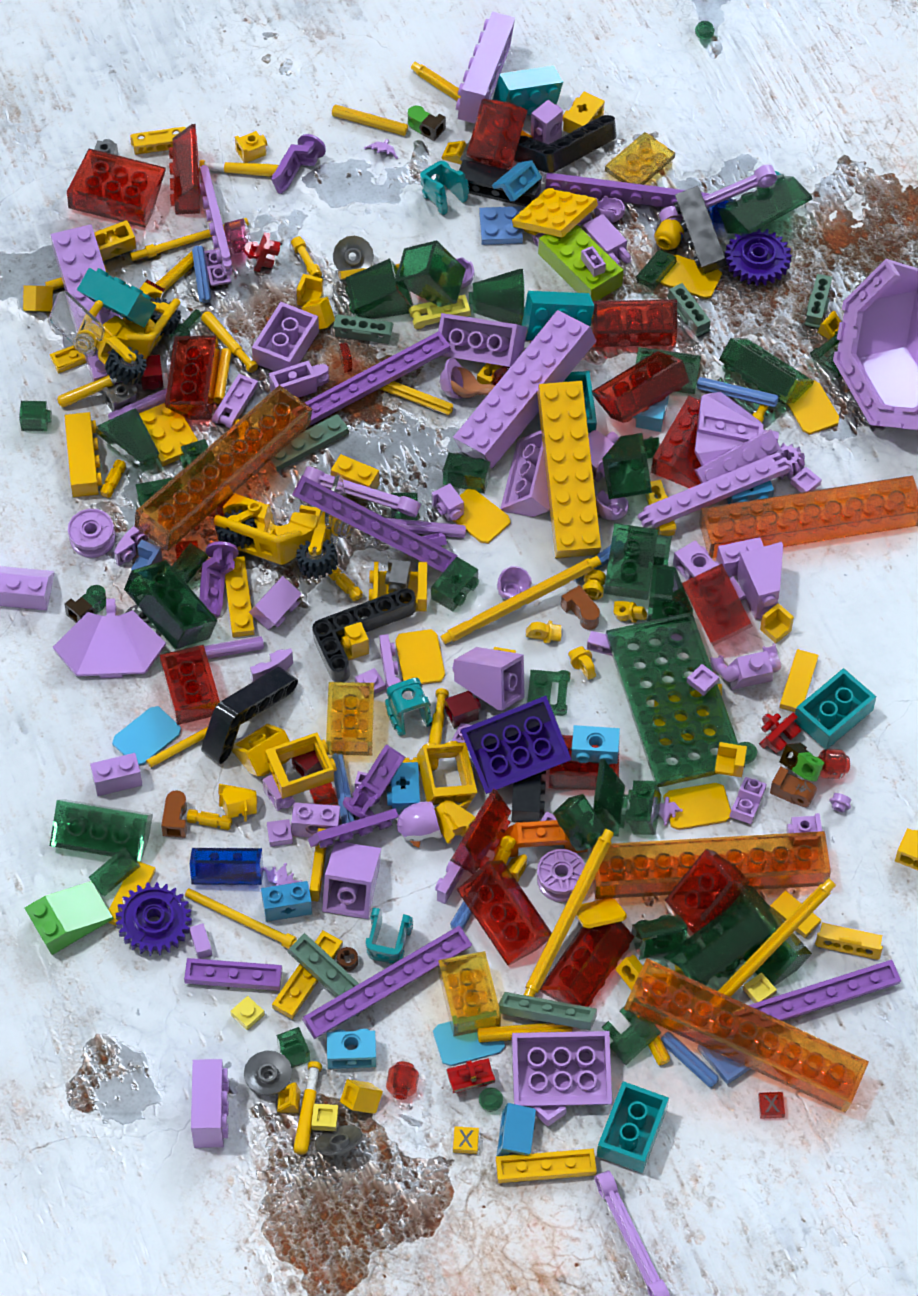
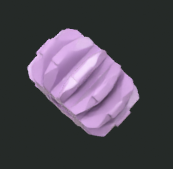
(793, 459)

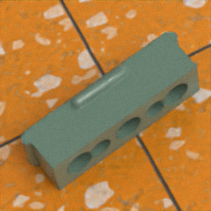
(818, 301)
(690, 310)
(363, 328)

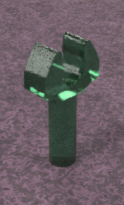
(184, 327)

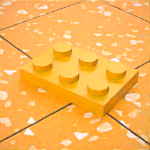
(168, 432)

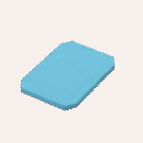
(147, 734)
(463, 1047)

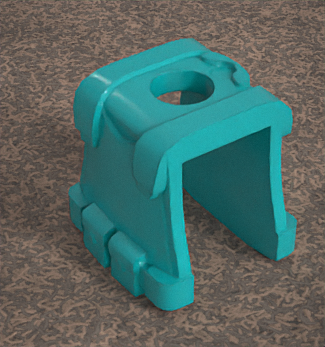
(447, 177)
(397, 705)
(383, 953)

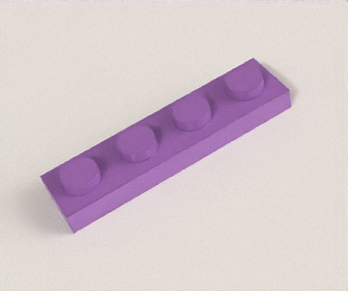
(346, 831)
(233, 974)

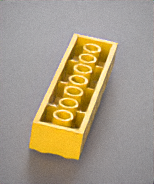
(568, 469)

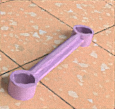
(763, 177)
(402, 504)
(608, 1190)

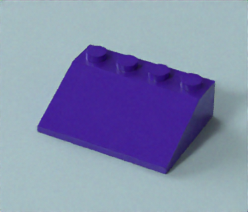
(516, 744)

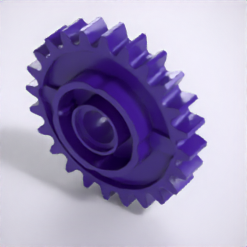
(758, 257)
(156, 935)

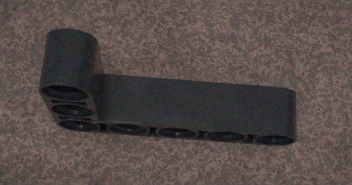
(568, 148)
(353, 615)
(241, 707)

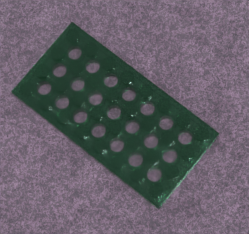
(644, 715)

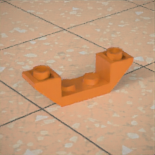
(536, 834)

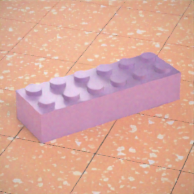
(485, 66)

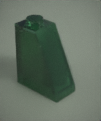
(500, 297)
(130, 438)
(667, 594)

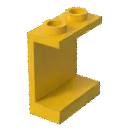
(417, 583)

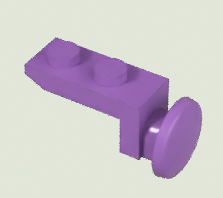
(305, 153)
(214, 573)
(374, 783)

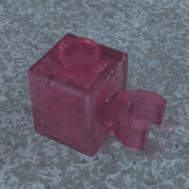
(237, 235)

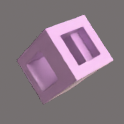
(448, 502)
(274, 796)
(805, 824)

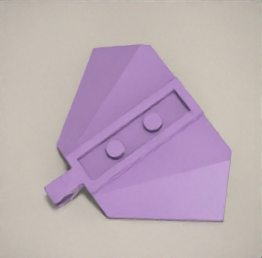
(723, 427)
(109, 645)

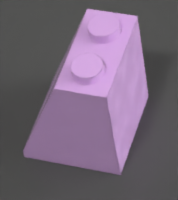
(761, 577)
(491, 675)
(351, 879)

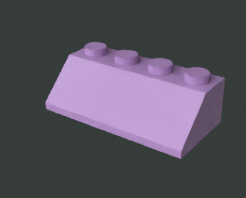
(482, 339)
(527, 482)
(25, 587)

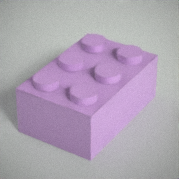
(285, 338)
(209, 1103)

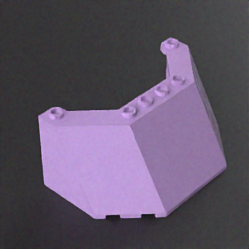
(881, 345)

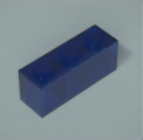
(226, 866)

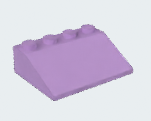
(561, 1068)

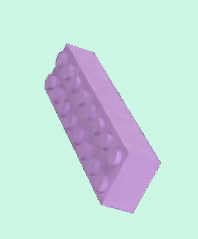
(75, 253)
(514, 398)

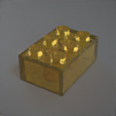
(350, 718)
(469, 993)

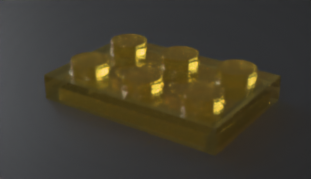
(640, 160)

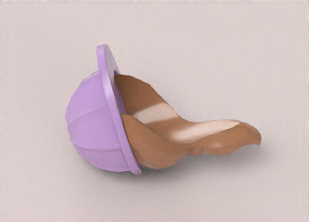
(460, 382)

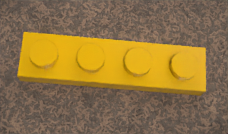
(239, 599)
(301, 981)
(546, 1165)

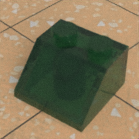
(658, 935)

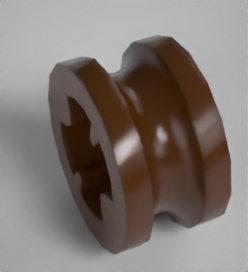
(347, 951)

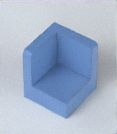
(148, 555)

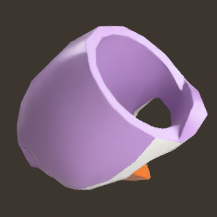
(418, 823)

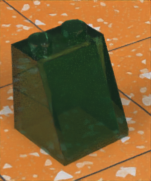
(431, 273)
(375, 292)
(627, 468)

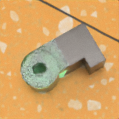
(91, 602)

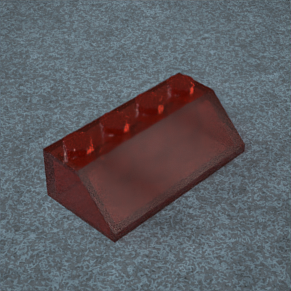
(185, 172)
(634, 323)
(193, 376)
(641, 386)
(504, 911)
(587, 963)

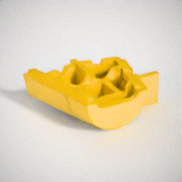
(237, 801)
(453, 819)

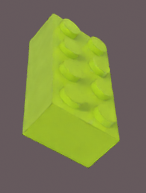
(565, 258)

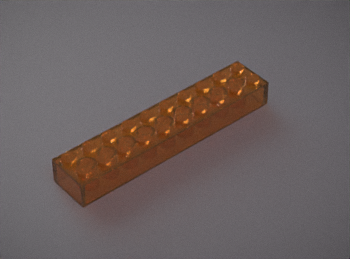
(222, 468)
(813, 515)
(765, 860)
(746, 1035)

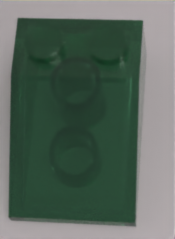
(630, 561)
(610, 798)

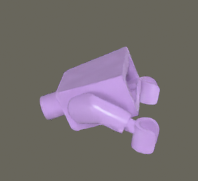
(599, 447)
(749, 669)

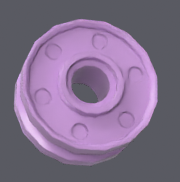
(91, 544)
(559, 862)

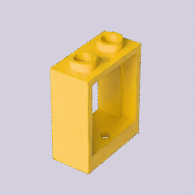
(294, 748)
(451, 749)

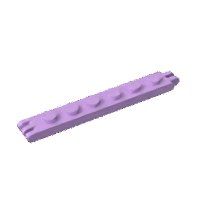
(213, 215)
(714, 490)

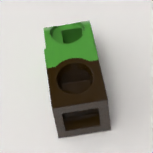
(425, 122)
(802, 761)

